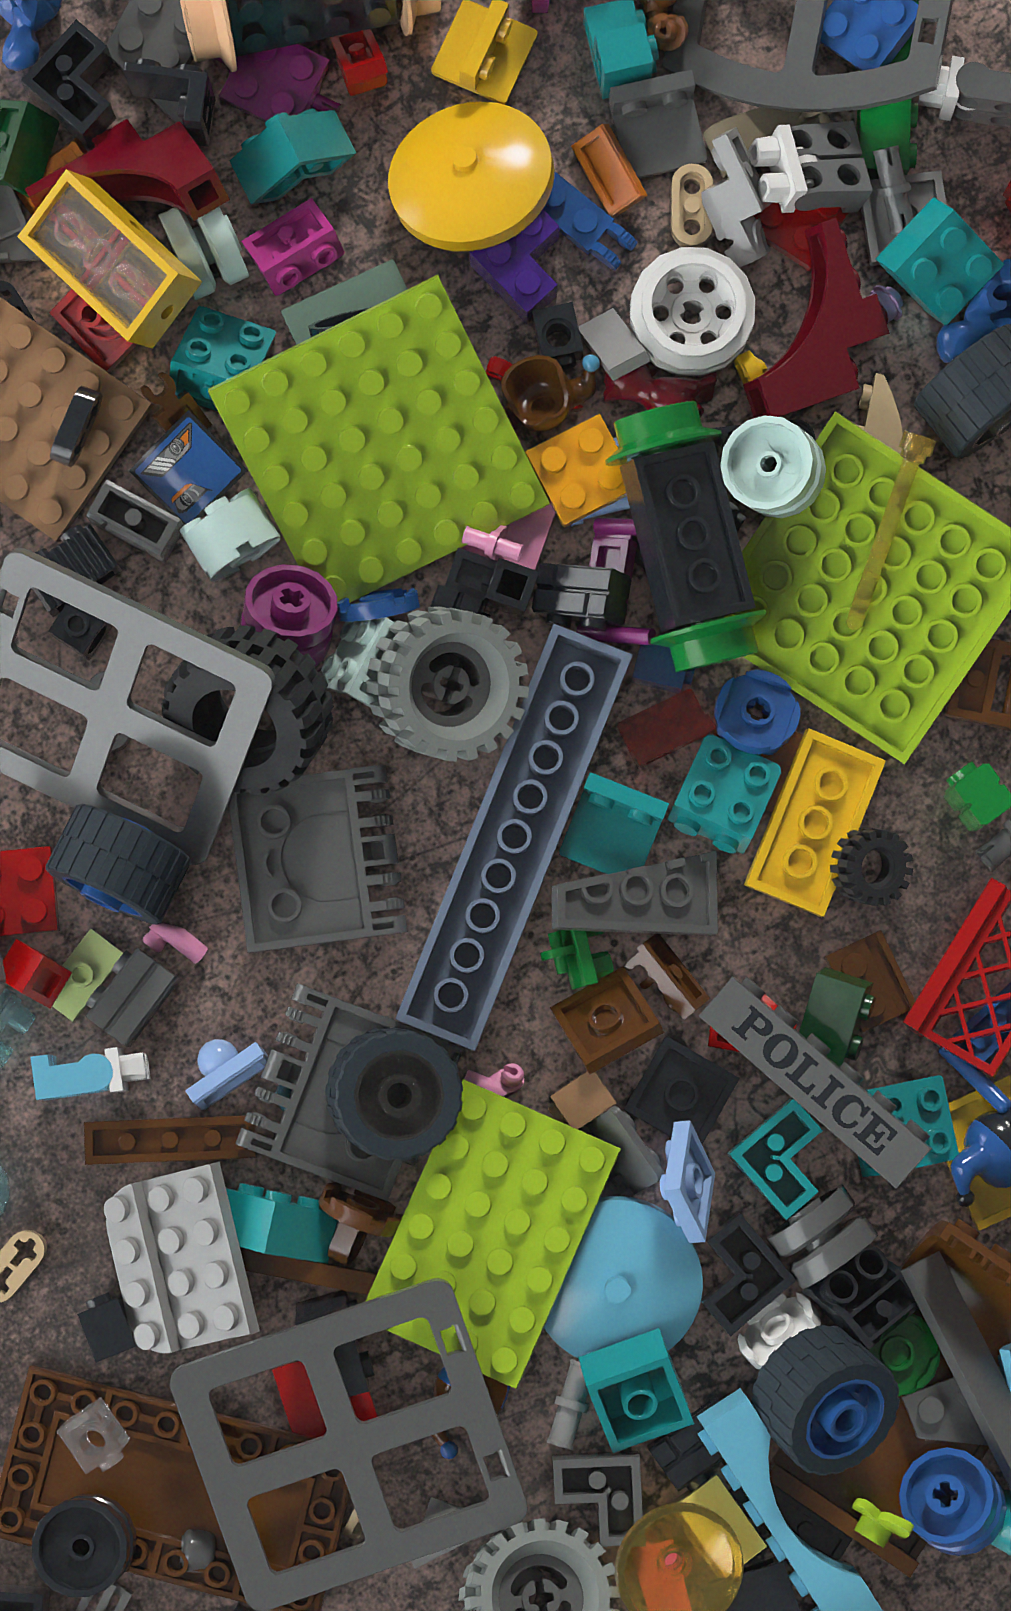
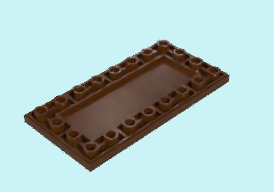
(162, 1484)

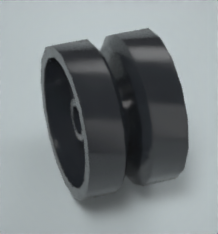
(90, 1571)

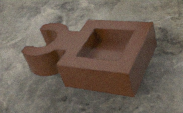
(173, 406)

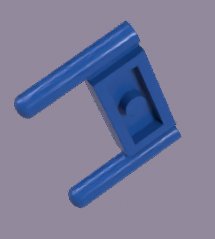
(985, 1049)

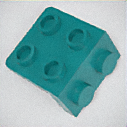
(724, 795)

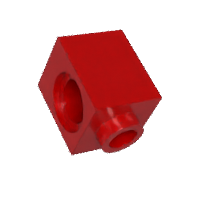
(34, 973)

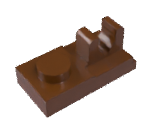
(674, 980)

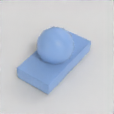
(224, 1070)

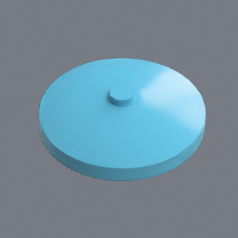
(627, 1279)

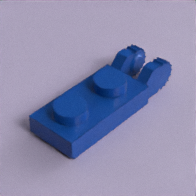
(585, 222)

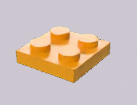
(575, 470)

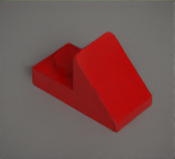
(360, 61)

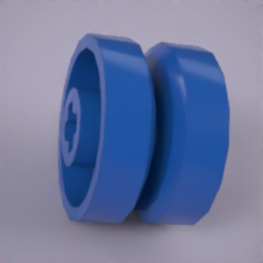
(971, 1519)

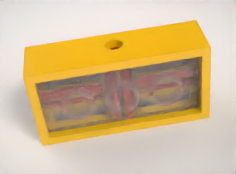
(109, 259)

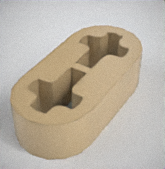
(27, 1267)

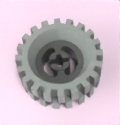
(482, 693)
(544, 1546)

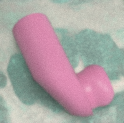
(176, 937)
(503, 1082)

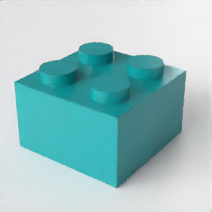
(939, 261)
(635, 1390)

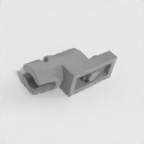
(736, 200)

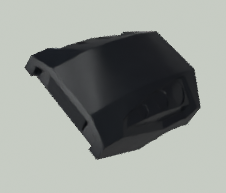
(865, 1296)

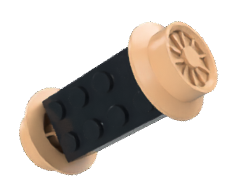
(256, 26)

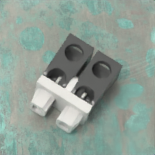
(971, 94)
(812, 167)

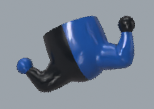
(984, 1154)

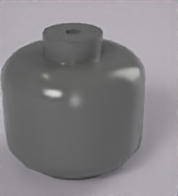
(198, 1548)

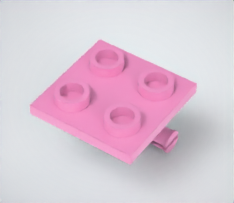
(516, 542)

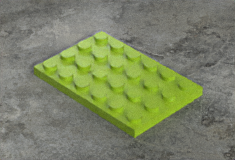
(499, 1224)

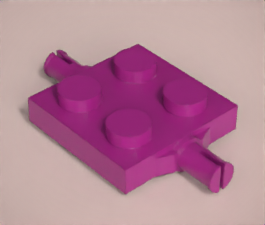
(278, 82)

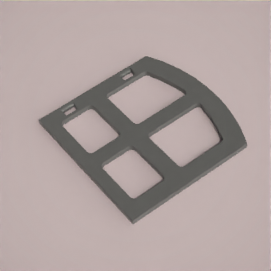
(796, 85)

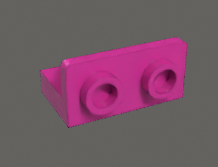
(294, 247)

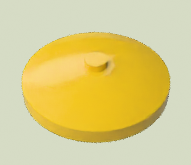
(471, 176)

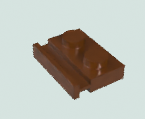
(874, 962)

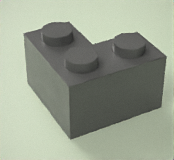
(603, 1479)

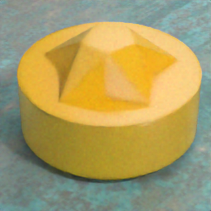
(749, 366)

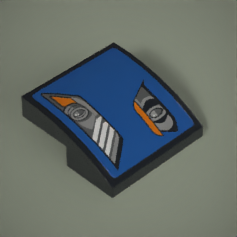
(188, 469)

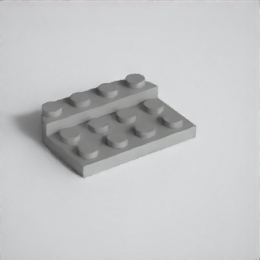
(179, 1261)

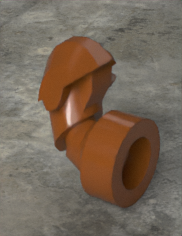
(668, 29)

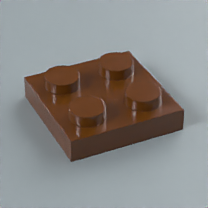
(607, 1020)

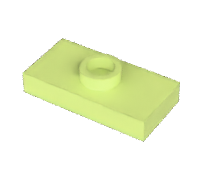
(91, 967)

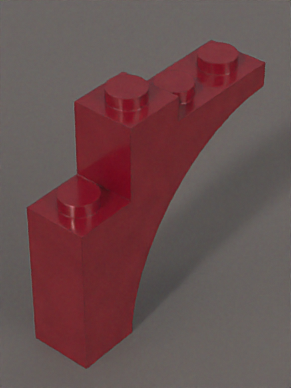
(160, 169)
(835, 319)

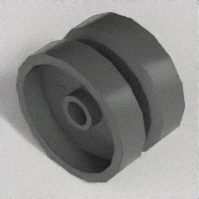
(825, 1241)

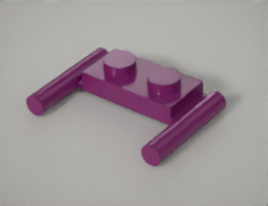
(615, 549)

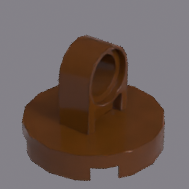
(357, 1217)

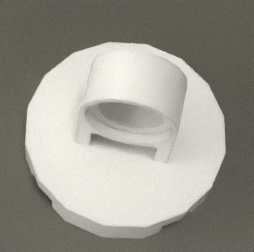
(774, 1325)

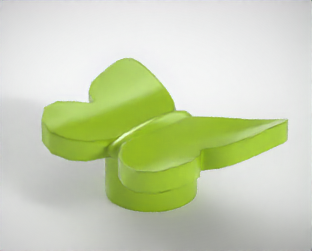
(879, 1525)

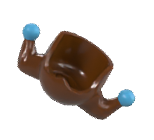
(540, 393)

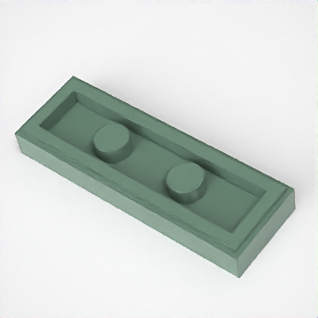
(353, 294)

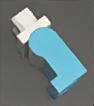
(90, 1075)

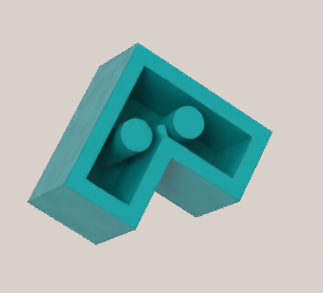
(619, 44)
(291, 151)
(767, 1154)
(279, 1226)

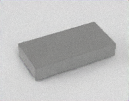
(613, 344)

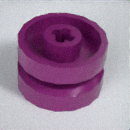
(294, 605)

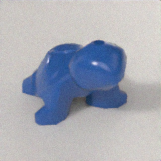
(26, 17)
(984, 313)

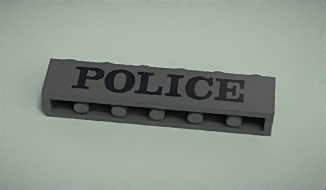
(815, 1081)

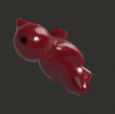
(663, 391)

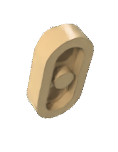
(688, 207)

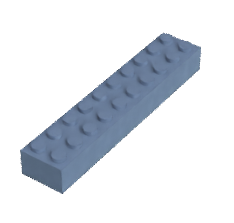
(514, 838)

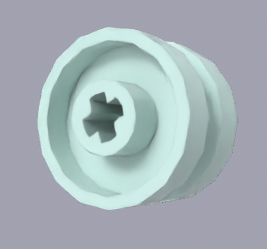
(204, 245)
(748, 464)

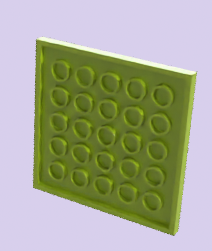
(380, 442)
(930, 611)

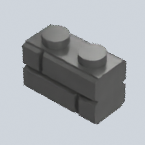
(135, 521)
(131, 996)

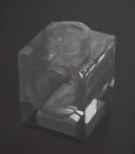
(100, 1419)

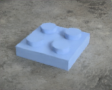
(688, 1181)

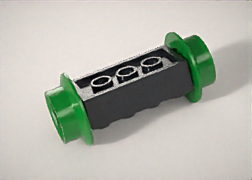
(686, 535)

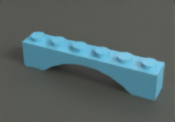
(744, 1444)

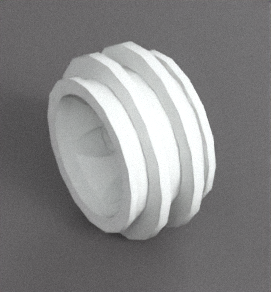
(691, 267)

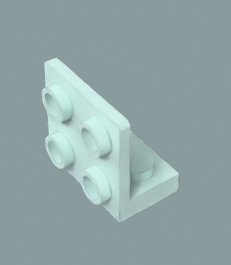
(348, 667)

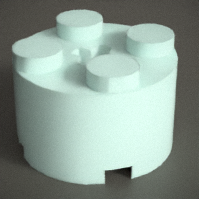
(230, 534)

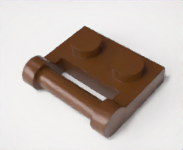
(975, 693)

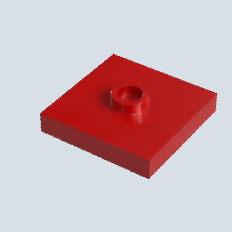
(301, 1403)

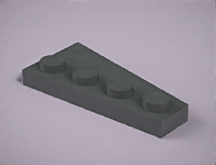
(650, 899)

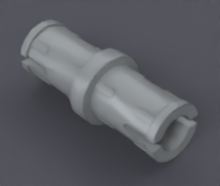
(569, 1408)

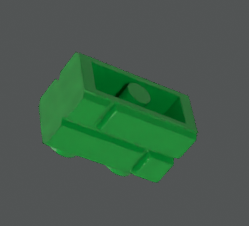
(977, 795)

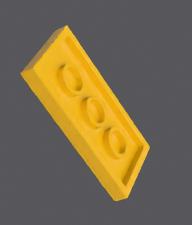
(815, 809)

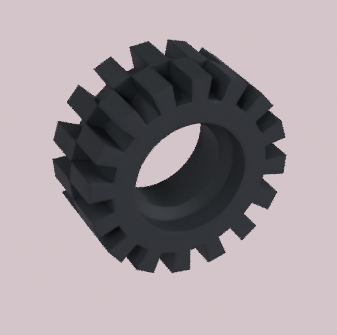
(892, 870)

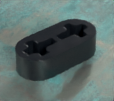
(76, 426)

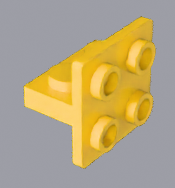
(484, 50)

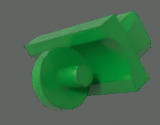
(573, 956)

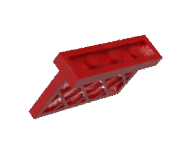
(955, 969)

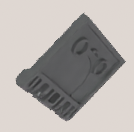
(307, 861)
(306, 1130)

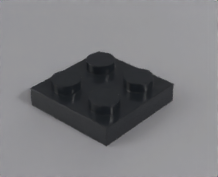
(681, 1088)

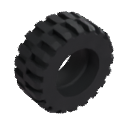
(296, 706)

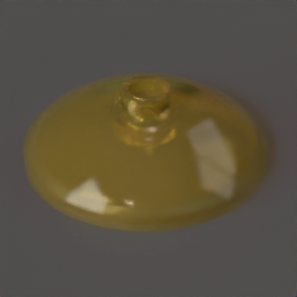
(705, 1568)

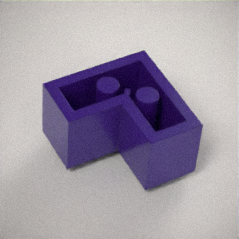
(513, 268)

